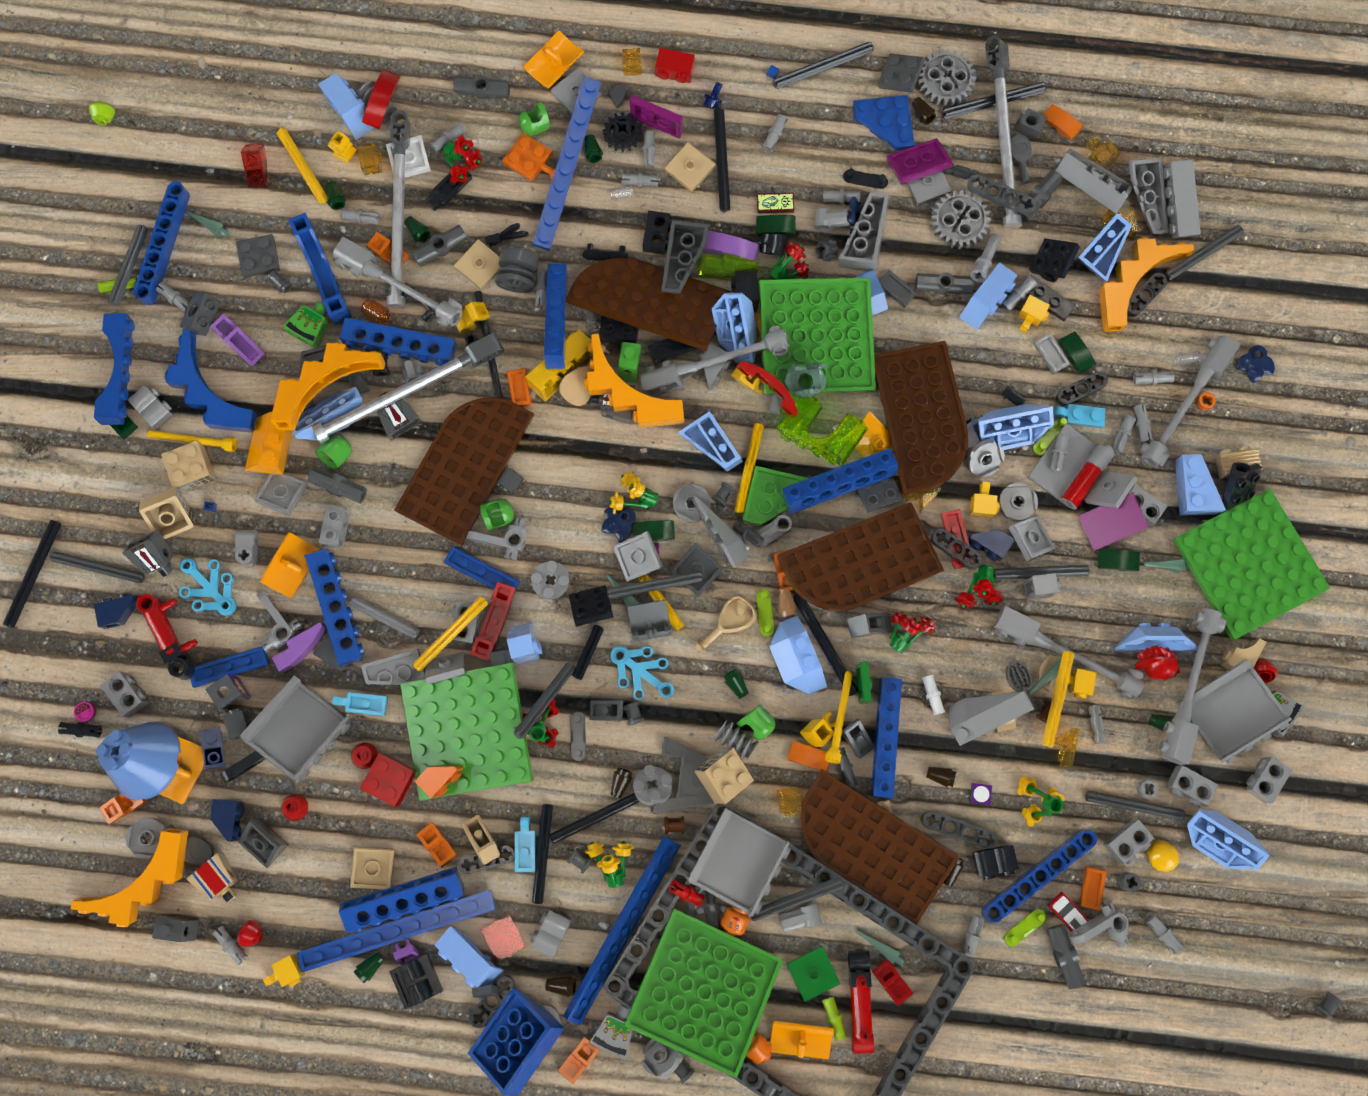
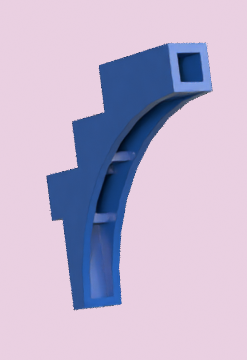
(199, 396)

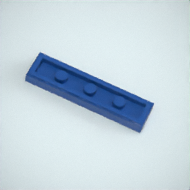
(477, 569)
(230, 665)

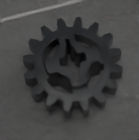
(622, 134)

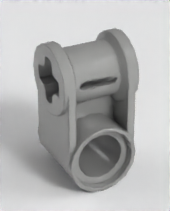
(246, 543)

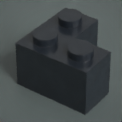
(747, 283)

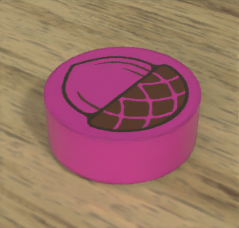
(85, 711)

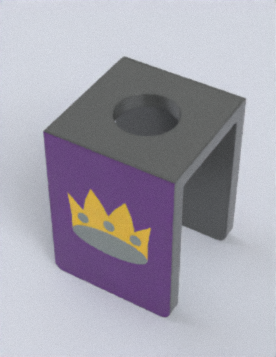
(235, 688)

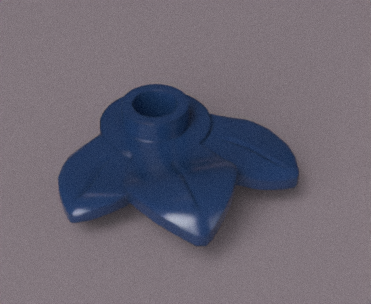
(856, 209)
(1256, 366)
(616, 523)

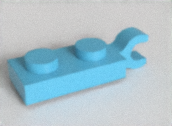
(1081, 415)
(363, 703)
(525, 847)

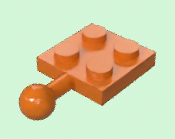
(529, 158)

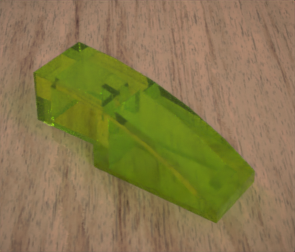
(726, 266)

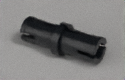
(80, 729)

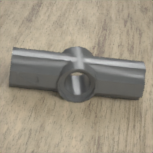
(471, 86)
(1042, 193)
(449, 239)
(955, 283)
(337, 485)
(1066, 956)

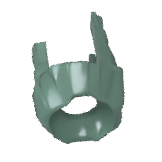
(816, 374)

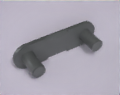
(578, 736)

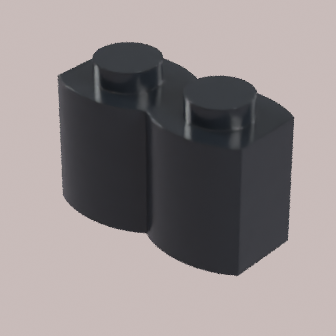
(995, 861)

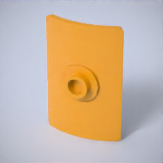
(553, 59)
(876, 437)
(288, 566)
(188, 771)
(801, 1040)

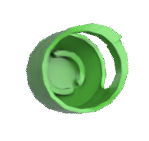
(535, 121)
(337, 449)
(497, 513)
(759, 721)

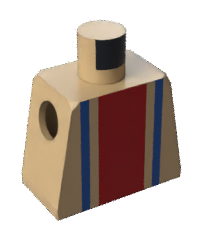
(215, 878)

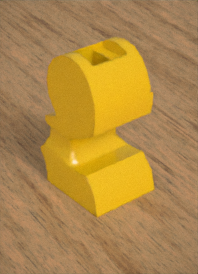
(342, 147)
(473, 312)

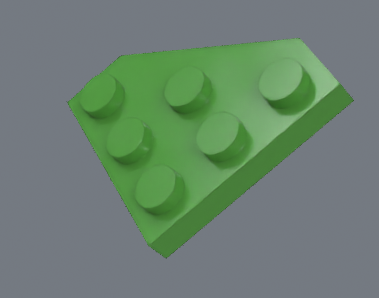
(766, 495)

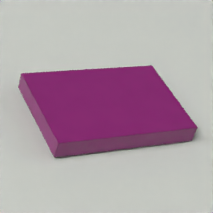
(656, 117)
(919, 161)
(1110, 525)

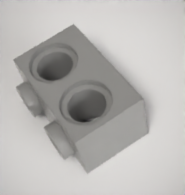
(1149, 502)
(334, 527)
(1041, 586)
(472, 627)
(121, 697)
(1192, 783)
(1272, 784)
(1126, 837)

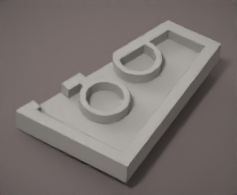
(393, 669)

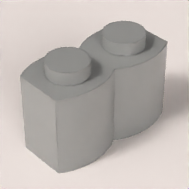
(151, 407)
(551, 933)

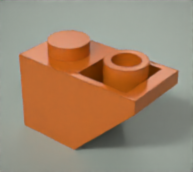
(437, 778)

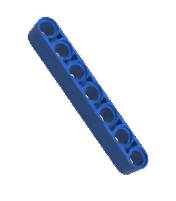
(158, 235)
(1048, 874)

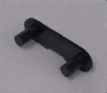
(865, 179)
(591, 254)
(428, 313)

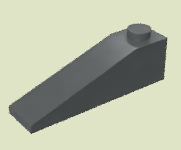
(683, 251)

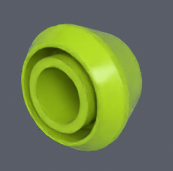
(101, 112)

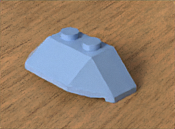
(735, 324)
(327, 411)
(1016, 425)
(1163, 636)
(797, 657)
(1225, 841)

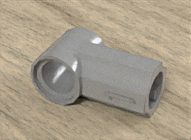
(830, 218)
(772, 531)
(803, 917)

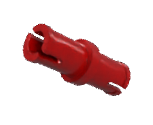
(686, 893)

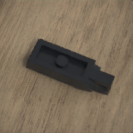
(446, 191)

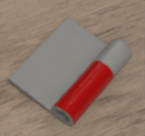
(1079, 470)

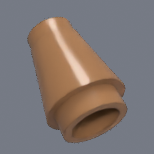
(786, 603)

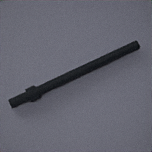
(492, 363)

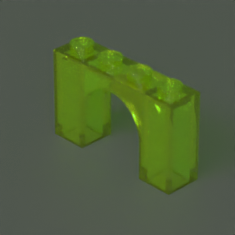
(834, 447)

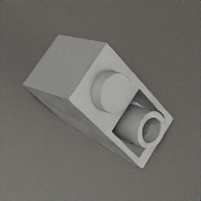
(713, 372)

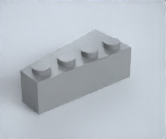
(1094, 180)
(1181, 199)
(864, 243)

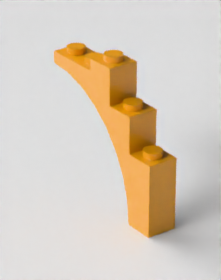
(1146, 256)
(315, 375)
(623, 397)
(164, 868)

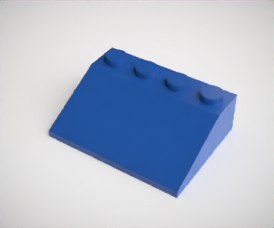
(515, 1042)

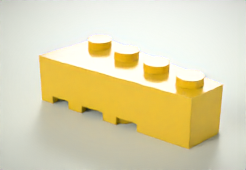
(546, 381)

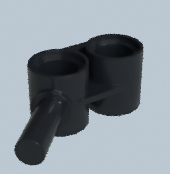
(770, 243)

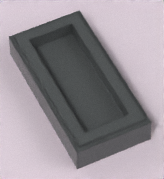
(897, 288)

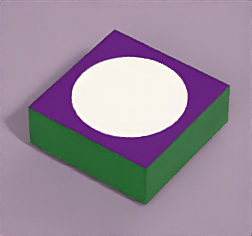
(980, 794)

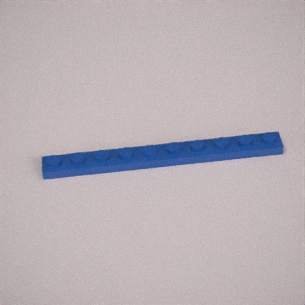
(566, 164)
(396, 931)
(621, 931)

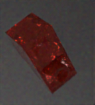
(255, 164)

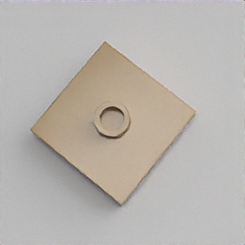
(690, 167)
(478, 264)
(372, 868)

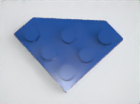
(887, 119)

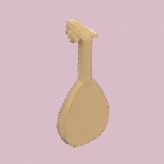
(572, 384)
(735, 616)

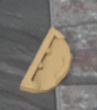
(1044, 667)

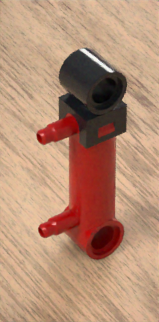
(171, 651)
(861, 1012)

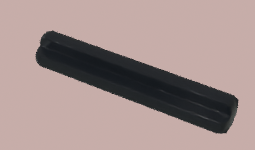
(588, 651)

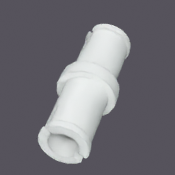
(933, 695)

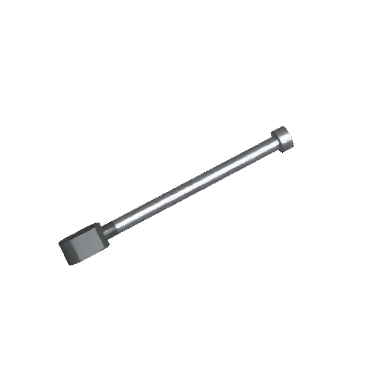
(998, 62)
(396, 300)
(475, 354)

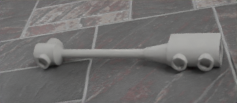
(364, 262)
(1212, 366)
(670, 375)
(1026, 632)
(1180, 730)

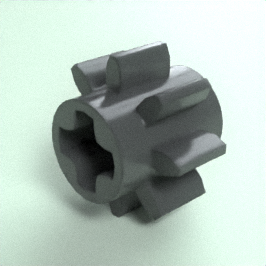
(827, 249)

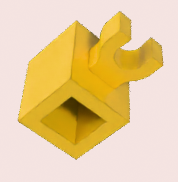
(1033, 313)
(743, 380)
(984, 504)
(1082, 683)
(819, 731)
(286, 971)

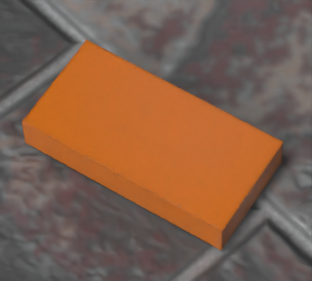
(519, 387)
(1092, 888)

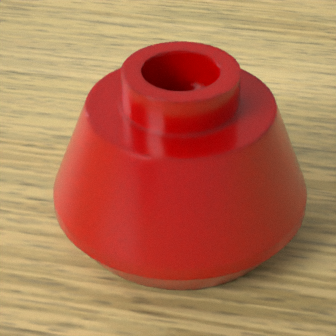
(1265, 670)
(366, 759)
(294, 807)
(250, 934)

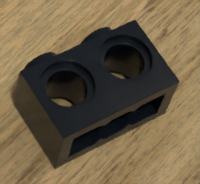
(654, 232)

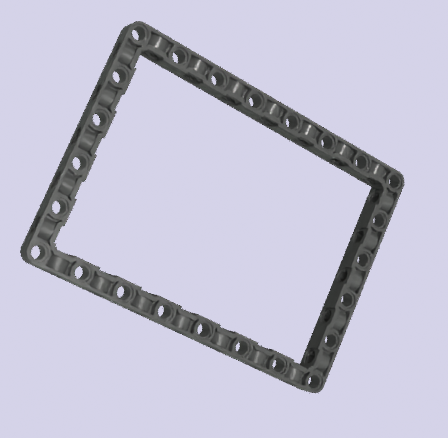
(928, 1021)

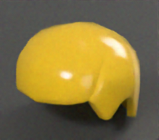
(1163, 856)

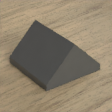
(262, 842)

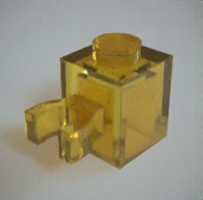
(1102, 154)

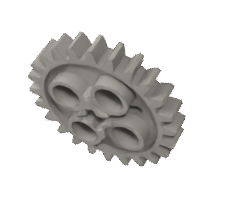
(946, 78)
(975, 227)

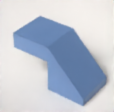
(877, 293)

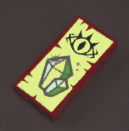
(775, 203)

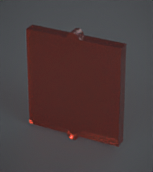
(503, 938)

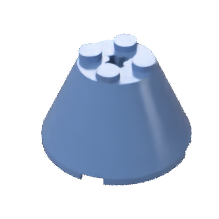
(140, 759)

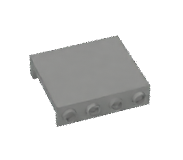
(1236, 711)
(295, 730)
(739, 862)

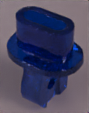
(712, 101)

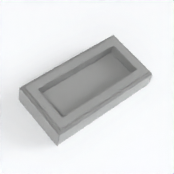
(1051, 353)

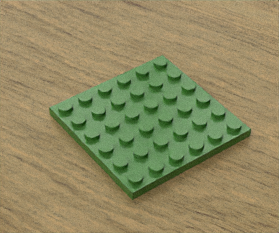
(824, 324)
(1251, 564)
(468, 725)
(704, 993)

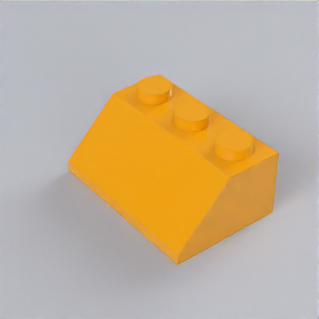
(268, 447)

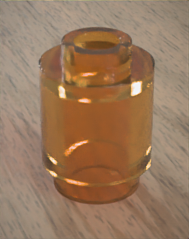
(375, 311)

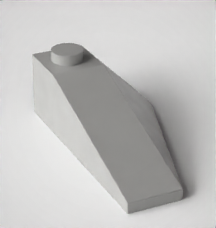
(1150, 190)
(727, 542)
(979, 715)

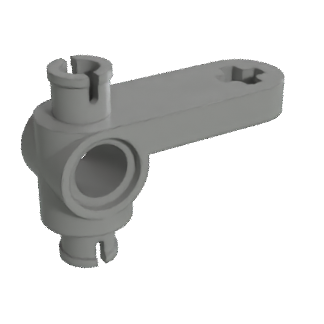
(516, 529)
(272, 636)
(1103, 922)

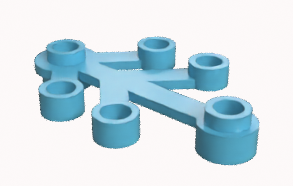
(210, 588)
(639, 669)

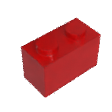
(674, 65)

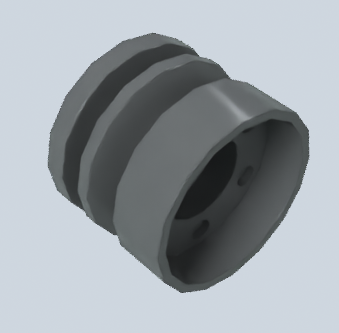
(517, 270)

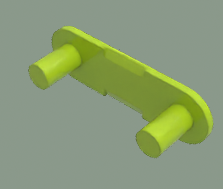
(1044, 442)
(765, 613)
(1025, 927)

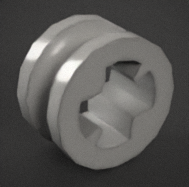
(1154, 789)

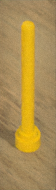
(228, 444)
(833, 754)

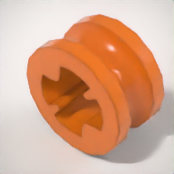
(1204, 407)

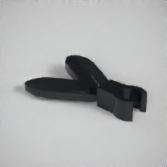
(506, 234)

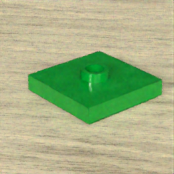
(864, 683)
(813, 973)

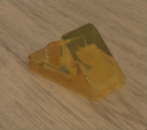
(631, 61)
(1130, 217)
(924, 497)
(1069, 742)

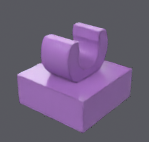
(406, 954)

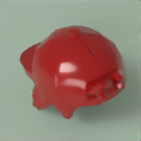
(1158, 663)

